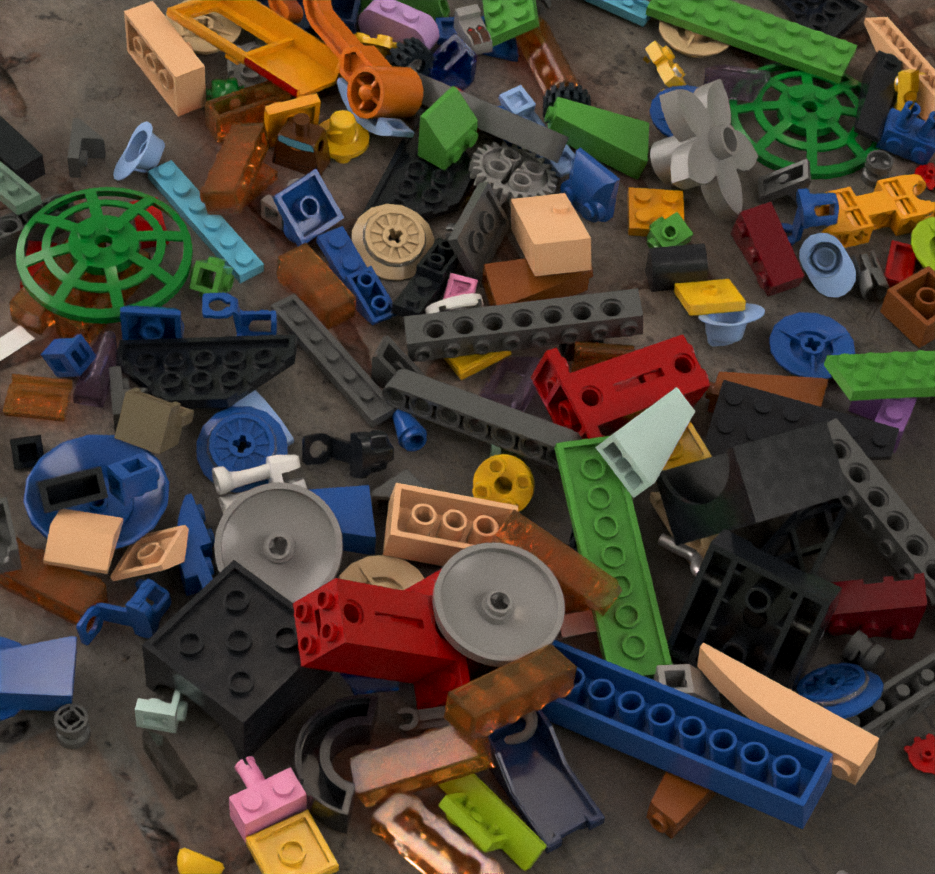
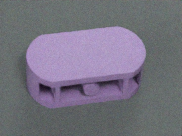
(398, 22)

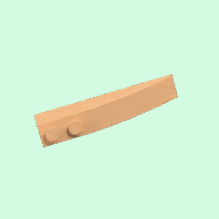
(890, 40)
(790, 713)

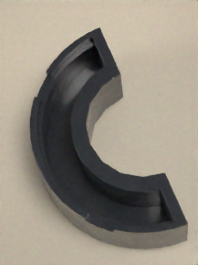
(319, 741)

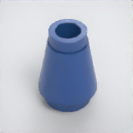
(409, 431)

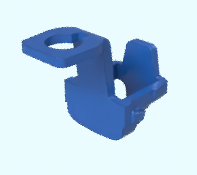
(806, 215)
(241, 318)
(137, 614)

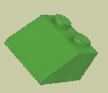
(447, 130)

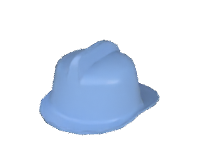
(141, 153)
(827, 265)
(729, 327)

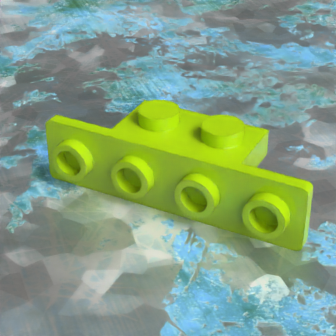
(489, 821)

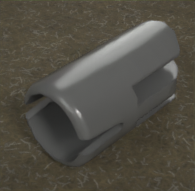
(870, 278)

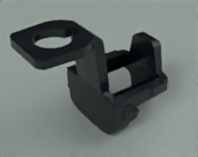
(358, 452)

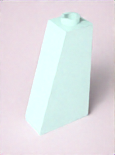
(646, 442)

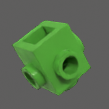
(669, 232)
(202, 275)

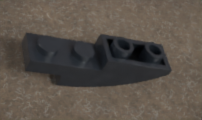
(428, 282)

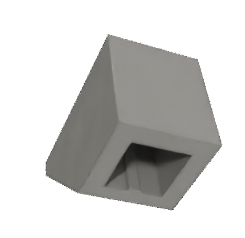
(688, 680)

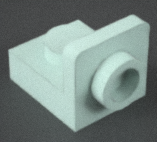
(160, 715)

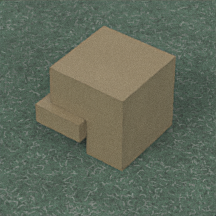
(151, 421)

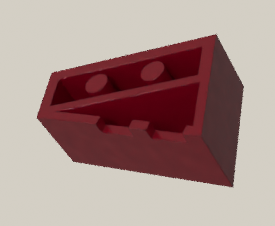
(767, 249)
(880, 609)

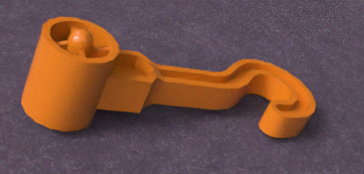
(373, 84)

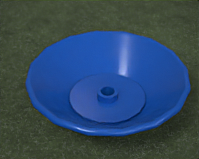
(101, 451)

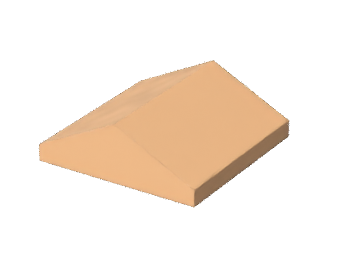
(82, 540)
(153, 553)

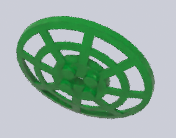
(794, 117)
(103, 261)

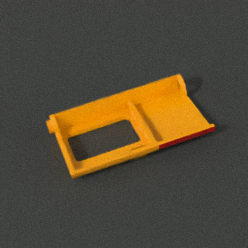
(290, 60)

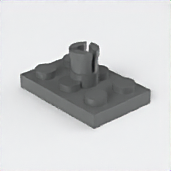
(478, 231)

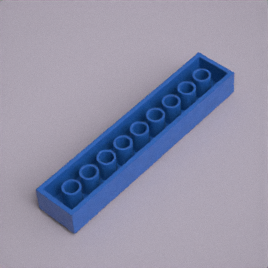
(692, 738)

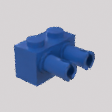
(909, 135)

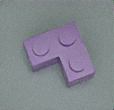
(890, 412)

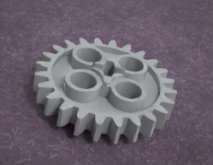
(502, 164)

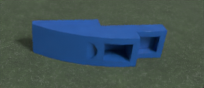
(362, 281)
(197, 568)

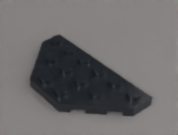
(419, 183)
(205, 369)

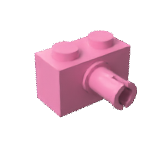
(265, 800)

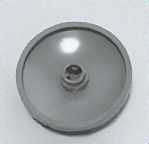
(282, 538)
(497, 603)

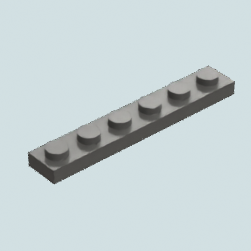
(333, 360)

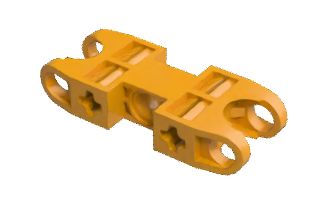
(890, 205)

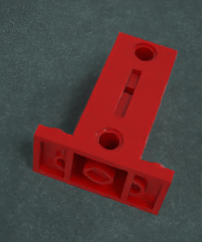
(614, 392)
(380, 636)

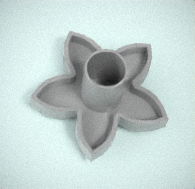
(703, 148)

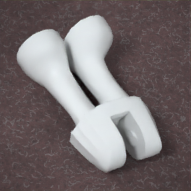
(275, 465)

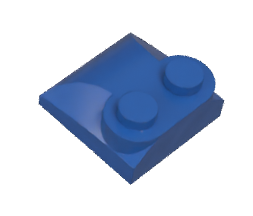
(591, 188)
(307, 208)
(150, 323)

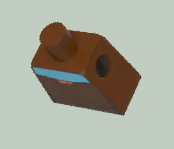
(302, 146)

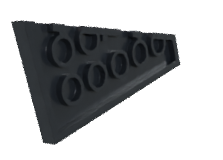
(827, 16)
(753, 414)

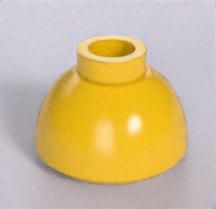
(195, 863)

